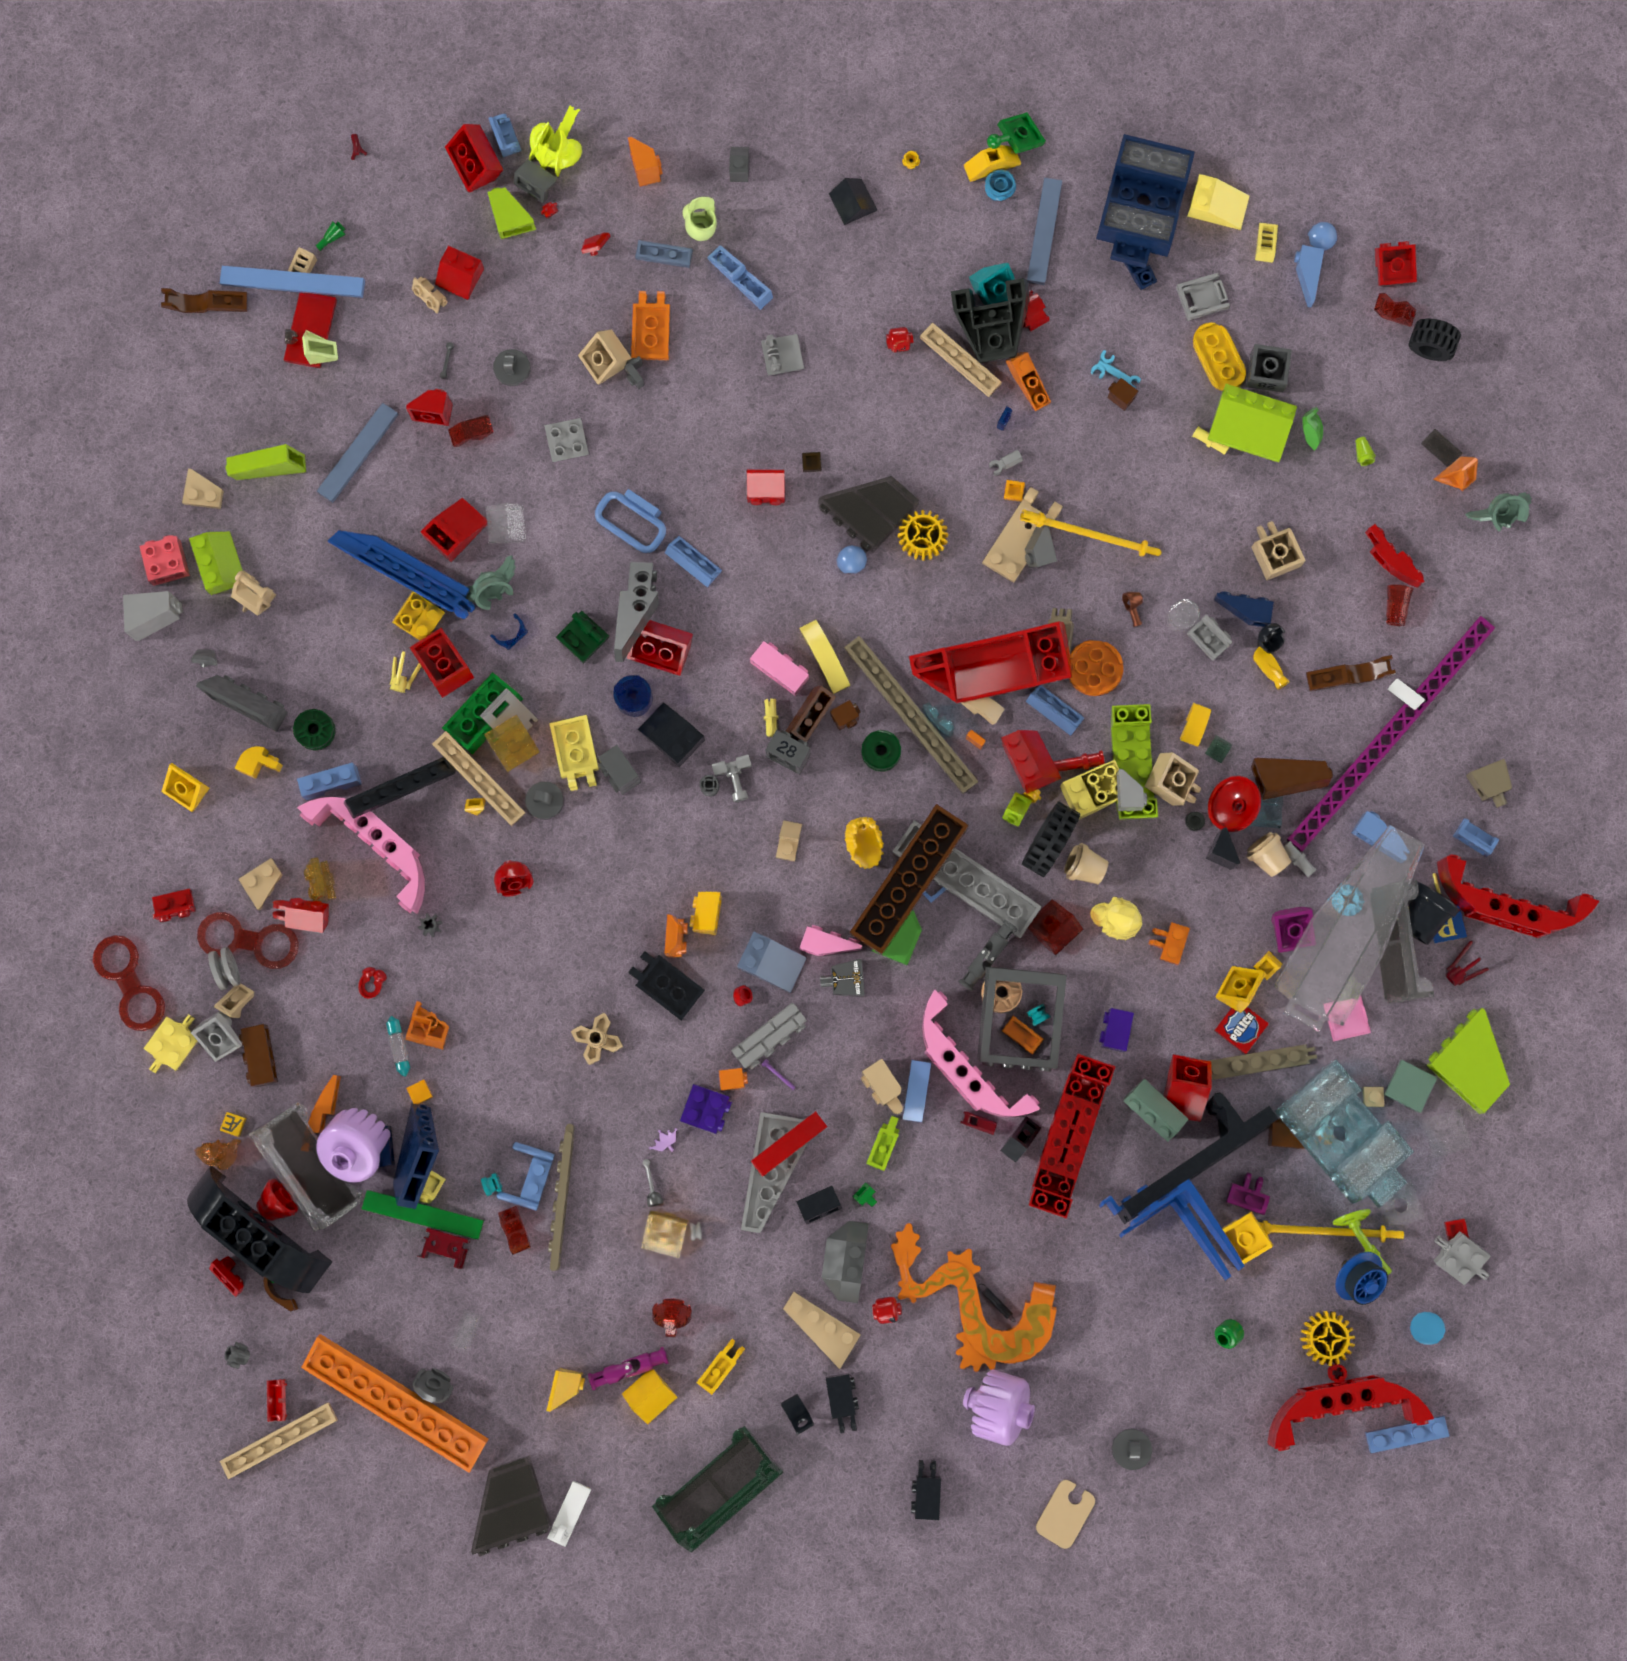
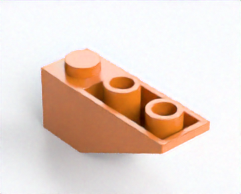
(1028, 380)

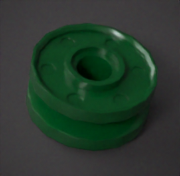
(303, 725)
(878, 739)

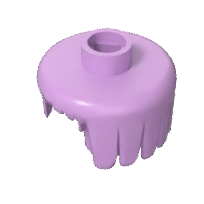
(352, 1145)
(1002, 1407)

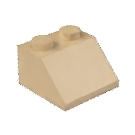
(604, 356)

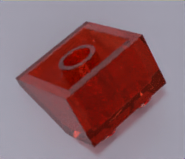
(1055, 927)

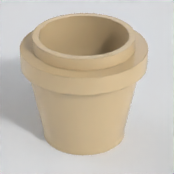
(1269, 854)
(1085, 865)

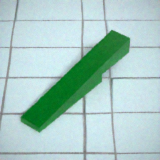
(423, 1215)

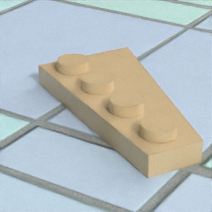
(826, 1331)

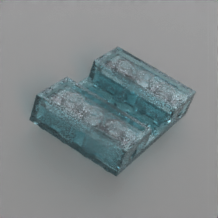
(1371, 1150)

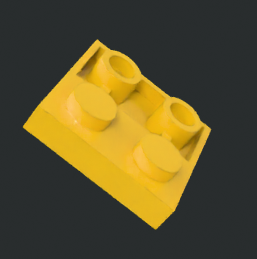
(418, 616)

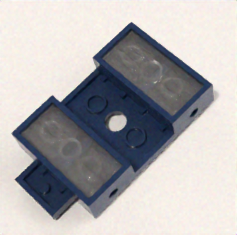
(1152, 171)

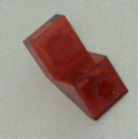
(1398, 312)
(471, 429)
(514, 1230)

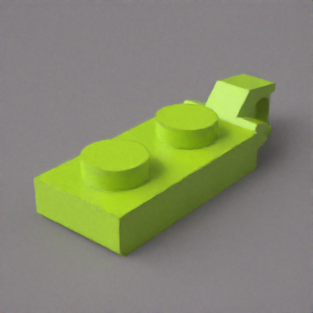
(884, 1144)

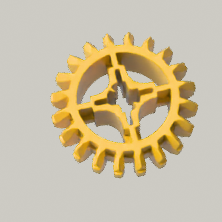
(918, 528)
(1326, 1328)

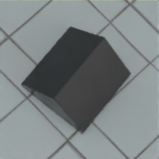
(852, 200)
(1223, 851)

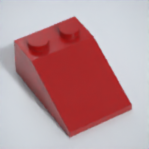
(442, 662)

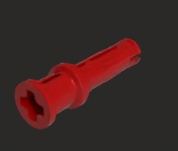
(1084, 761)

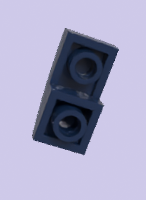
(1142, 276)

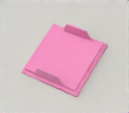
(1354, 1026)

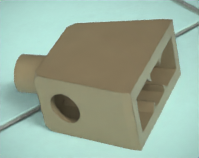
(1491, 782)

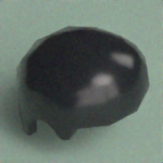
(1271, 637)

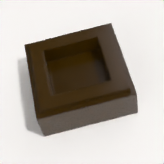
(811, 462)

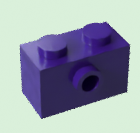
(1116, 1030)

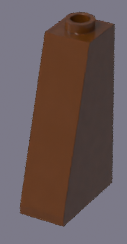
(1289, 776)

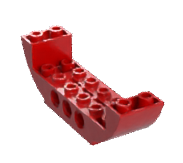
(1505, 911)
(1069, 1135)
(1308, 1404)

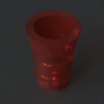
(1398, 604)

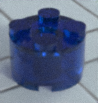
(623, 699)

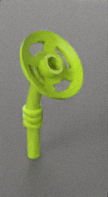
(1353, 1221)

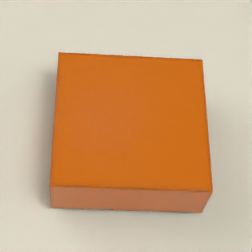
(975, 739)

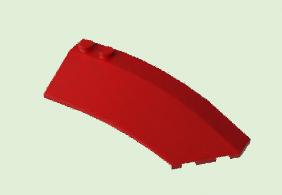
(996, 663)

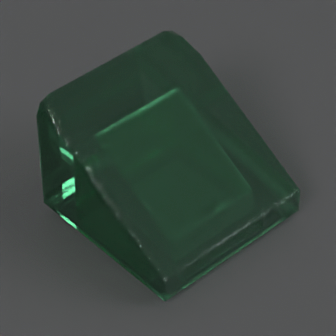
(1218, 749)

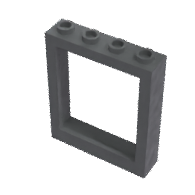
(1022, 976)

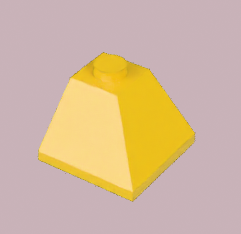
(564, 1387)

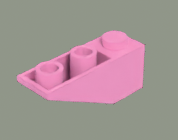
(821, 943)

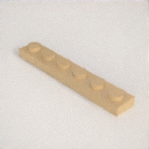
(478, 778)
(278, 1440)

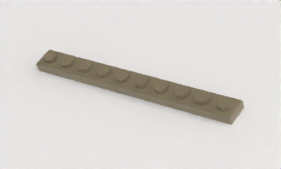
(911, 715)

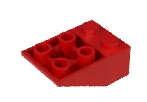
(454, 529)

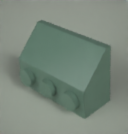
(1155, 1110)

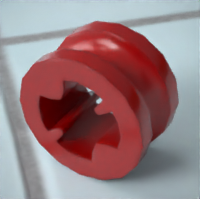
(1339, 1378)

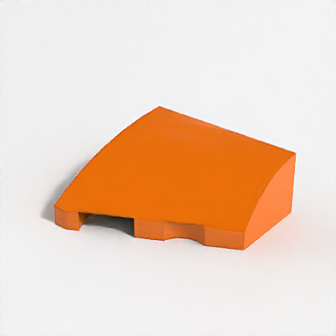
(426, 1028)

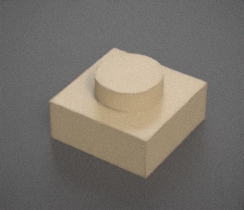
(1373, 1096)

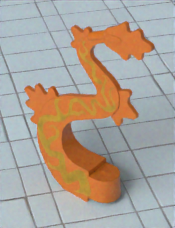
(980, 1340)

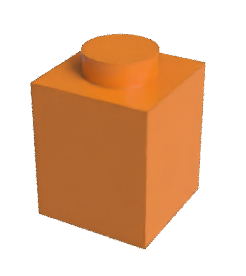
(732, 1079)

